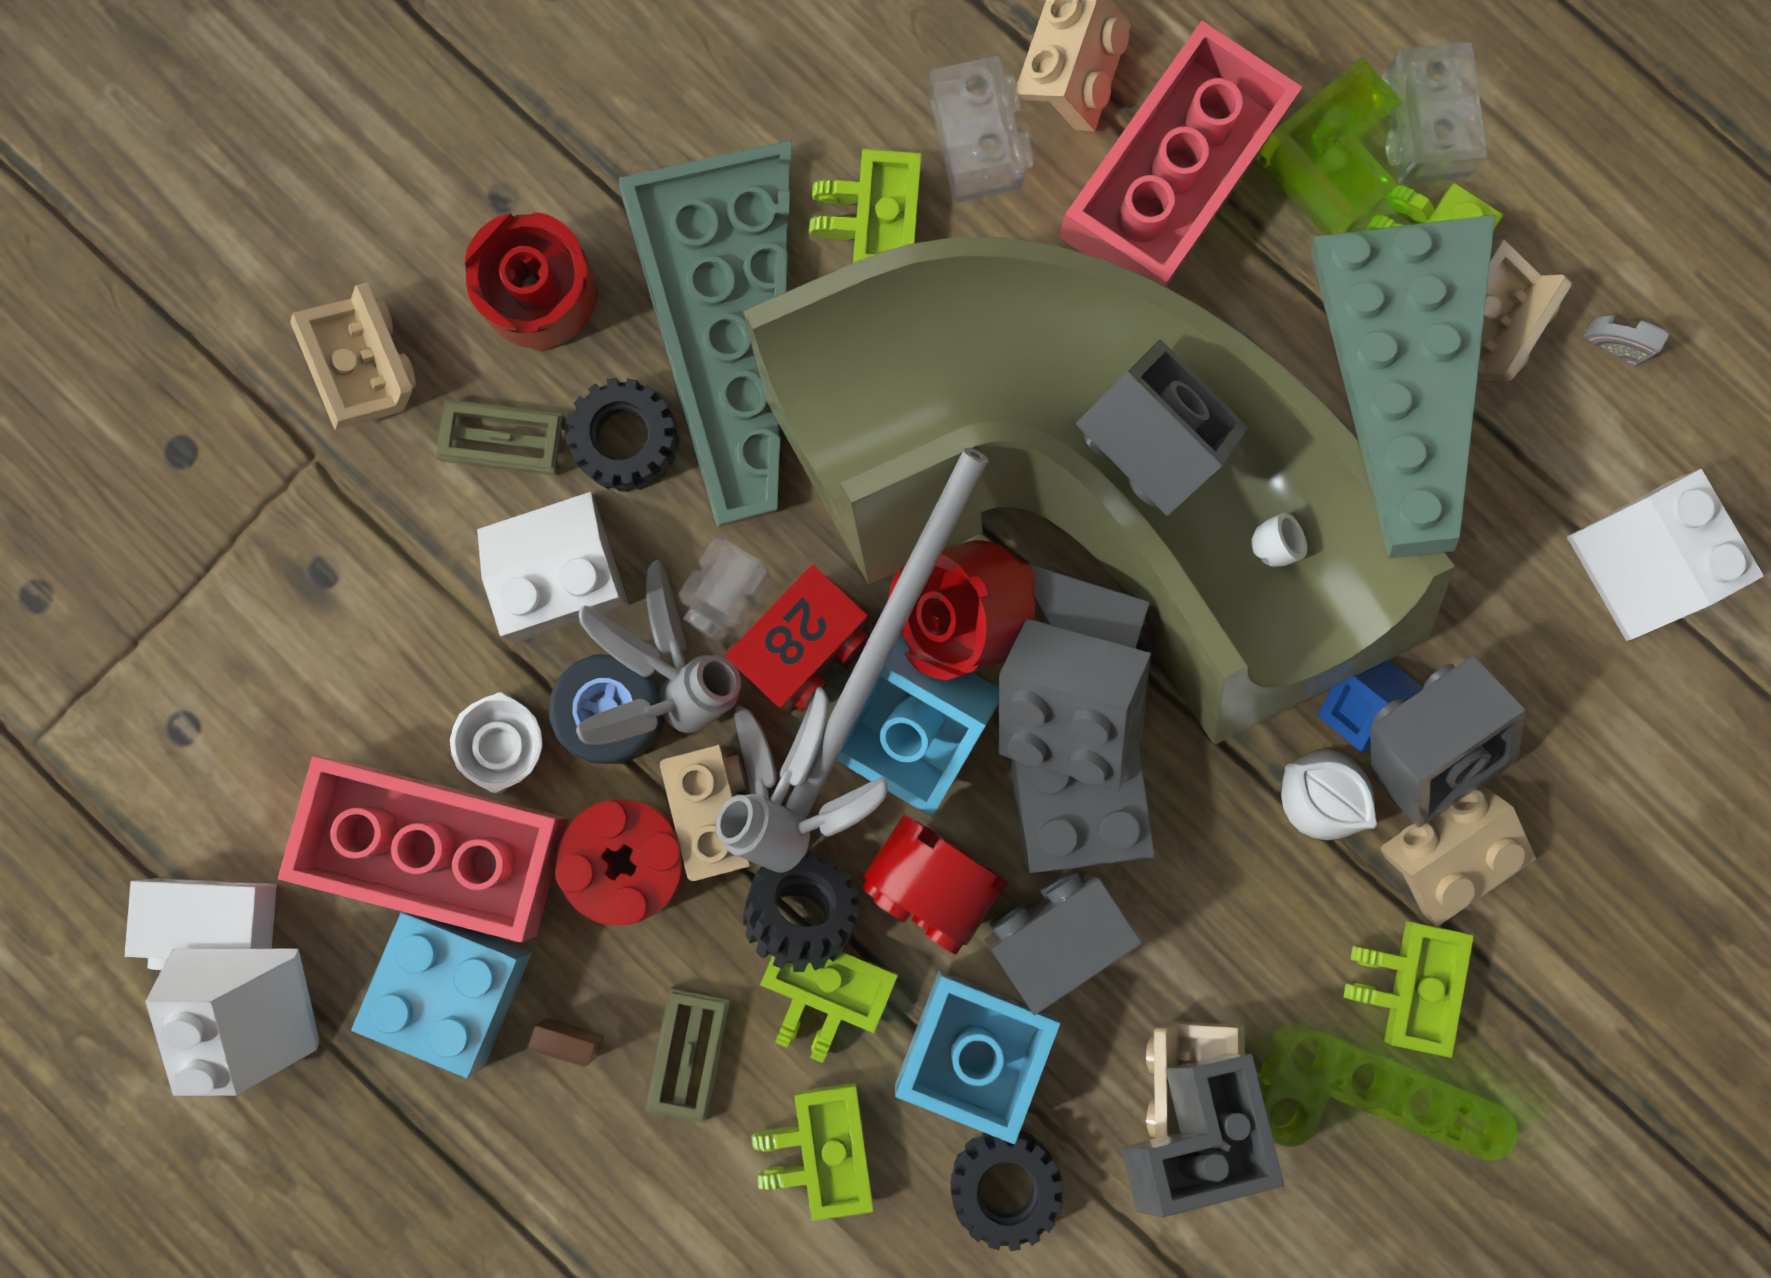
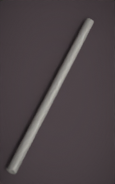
(890, 624)

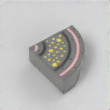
(1626, 342)

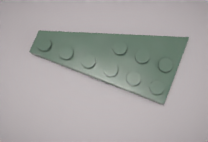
(710, 250)

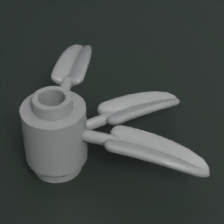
(692, 694)
(765, 829)

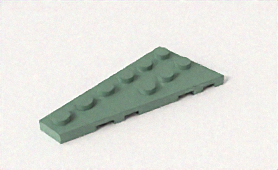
(1408, 348)

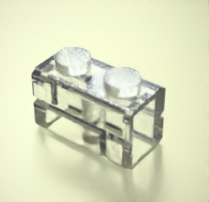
(725, 591)

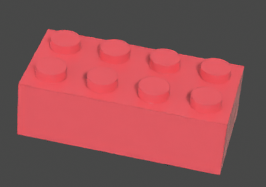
(1179, 157)
(423, 848)

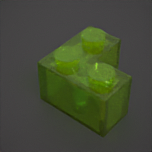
(1322, 153)

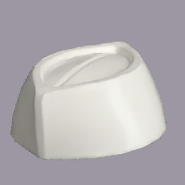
(496, 742)
(1328, 795)

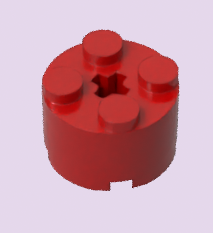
(538, 247)
(969, 610)
(588, 870)
(934, 882)

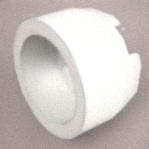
(1279, 541)

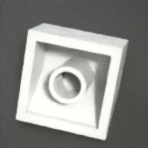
(1665, 555)
(548, 567)
(230, 1018)

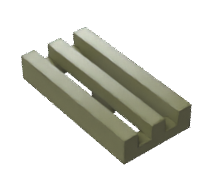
(550, 444)
(699, 1002)

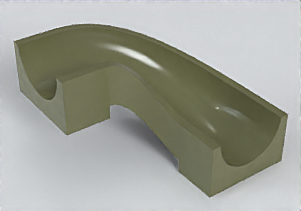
(1002, 353)

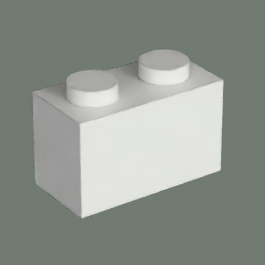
(197, 916)

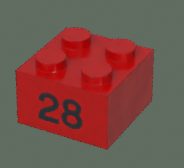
(801, 640)

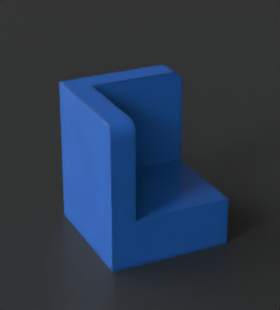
(1356, 701)

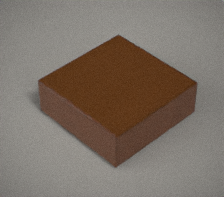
(566, 1042)

